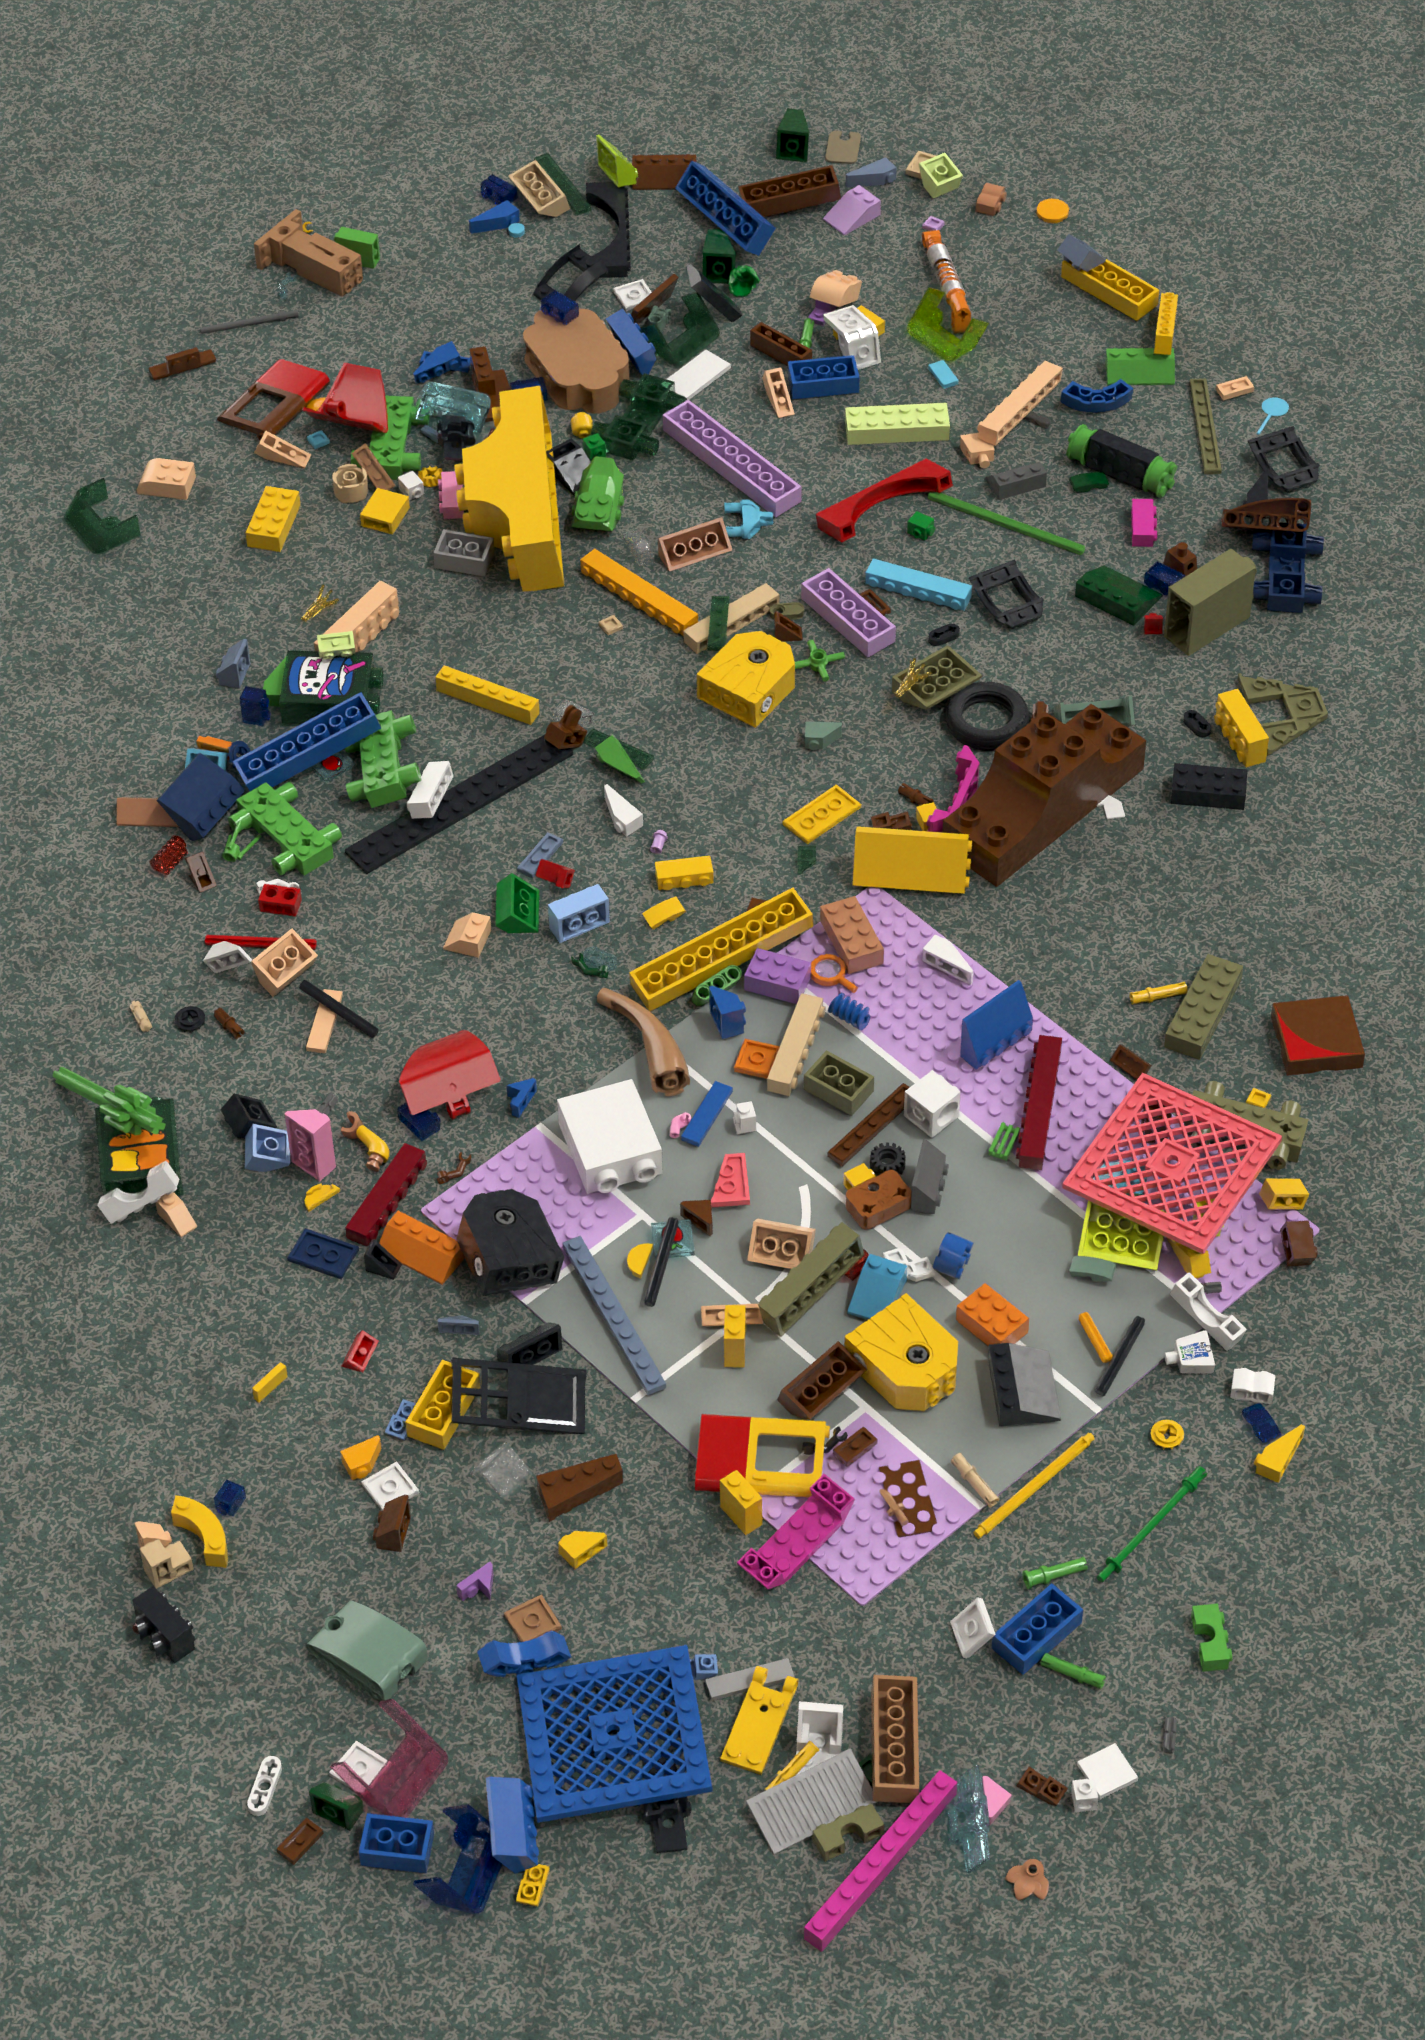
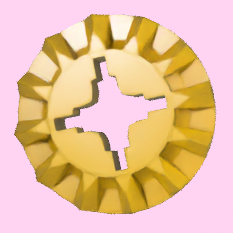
(430, 481)
(1161, 1427)

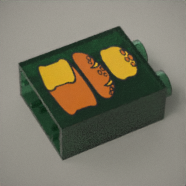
(128, 1158)

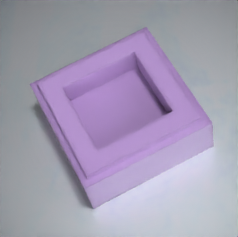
(933, 224)

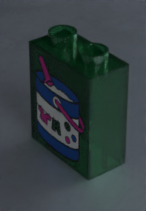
(318, 684)

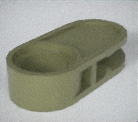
(790, 610)

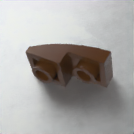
(1046, 1789)

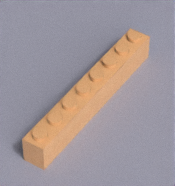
(1019, 403)

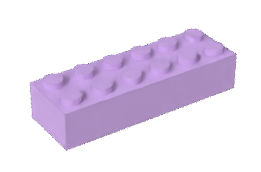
(848, 612)

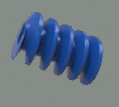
(849, 1012)

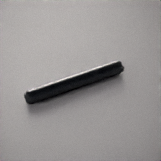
(339, 1008)
(661, 1261)
(1120, 1356)

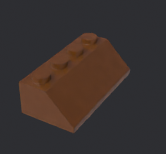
(660, 171)
(821, 1382)

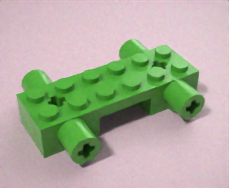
(390, 446)
(382, 774)
(300, 842)

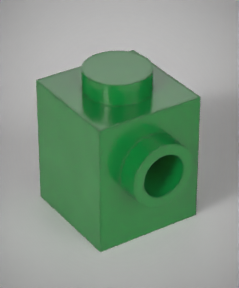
(594, 446)
(920, 526)

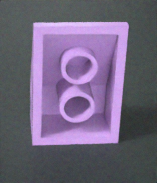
(853, 210)

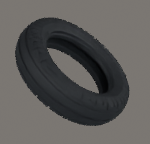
(986, 692)

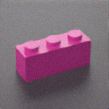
(1143, 522)

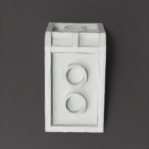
(856, 335)
(823, 1727)

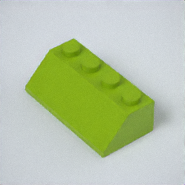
(615, 164)

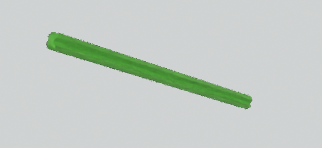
(1007, 522)

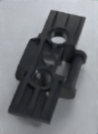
(453, 436)
(675, 1809)

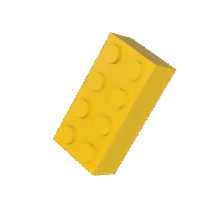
(273, 518)
(1241, 728)
(432, 1413)

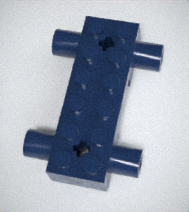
(1286, 578)

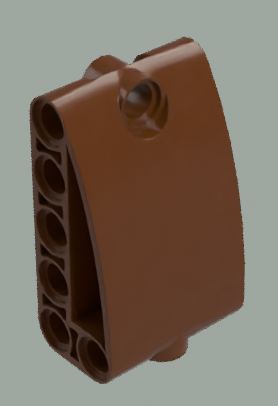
(1274, 509)

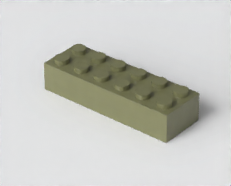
(1203, 1006)
(811, 1279)

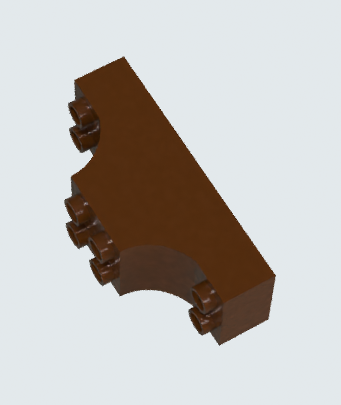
(1044, 786)

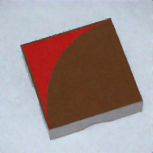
(1317, 1035)

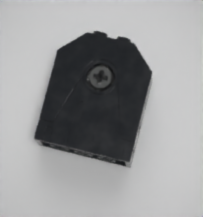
(508, 1243)

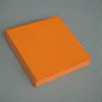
(756, 1058)

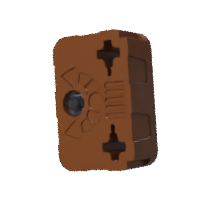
(878, 1199)

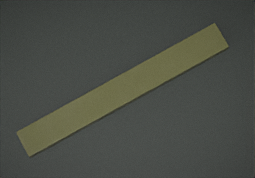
(1205, 426)

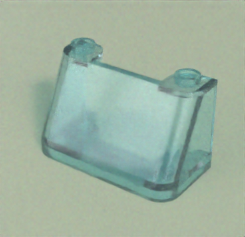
(455, 401)

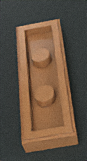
(373, 468)

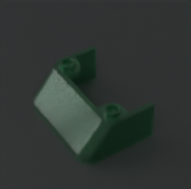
(699, 333)
(98, 533)

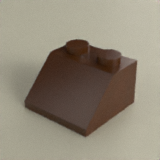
(393, 1524)

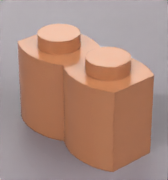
(990, 199)

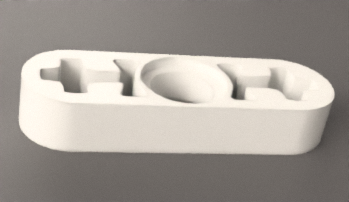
(263, 1776)

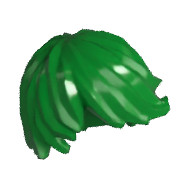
(742, 280)

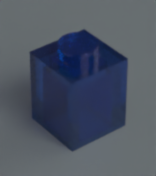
(229, 1498)

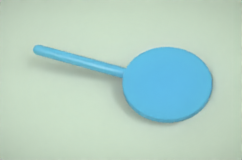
(1273, 407)

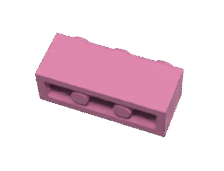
(448, 496)

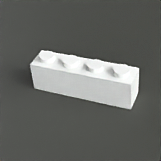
(430, 790)

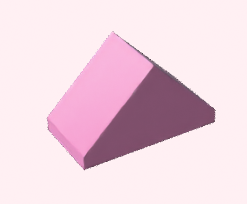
(996, 1798)

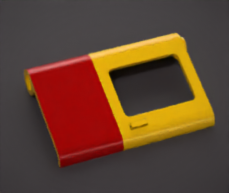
(731, 1445)

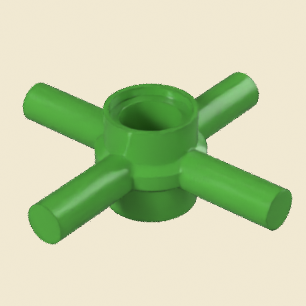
(818, 660)

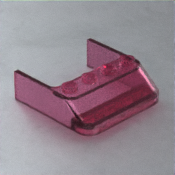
(405, 1774)

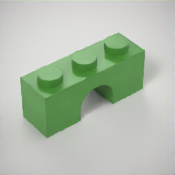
(1210, 1621)

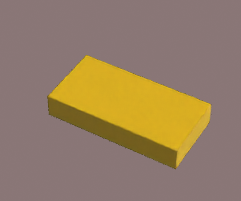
(269, 1382)

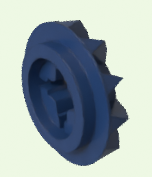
(237, 747)

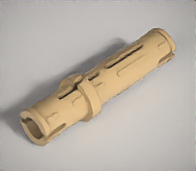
(969, 1473)

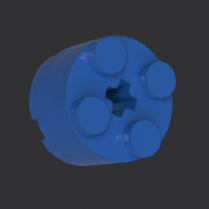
(953, 1255)

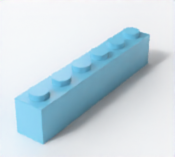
(918, 584)

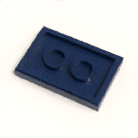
(323, 1253)

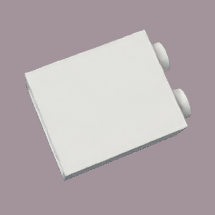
(610, 1137)

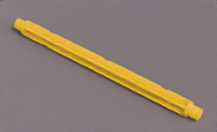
(1036, 1483)

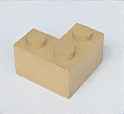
(165, 1563)

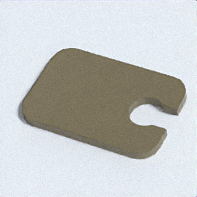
(843, 151)

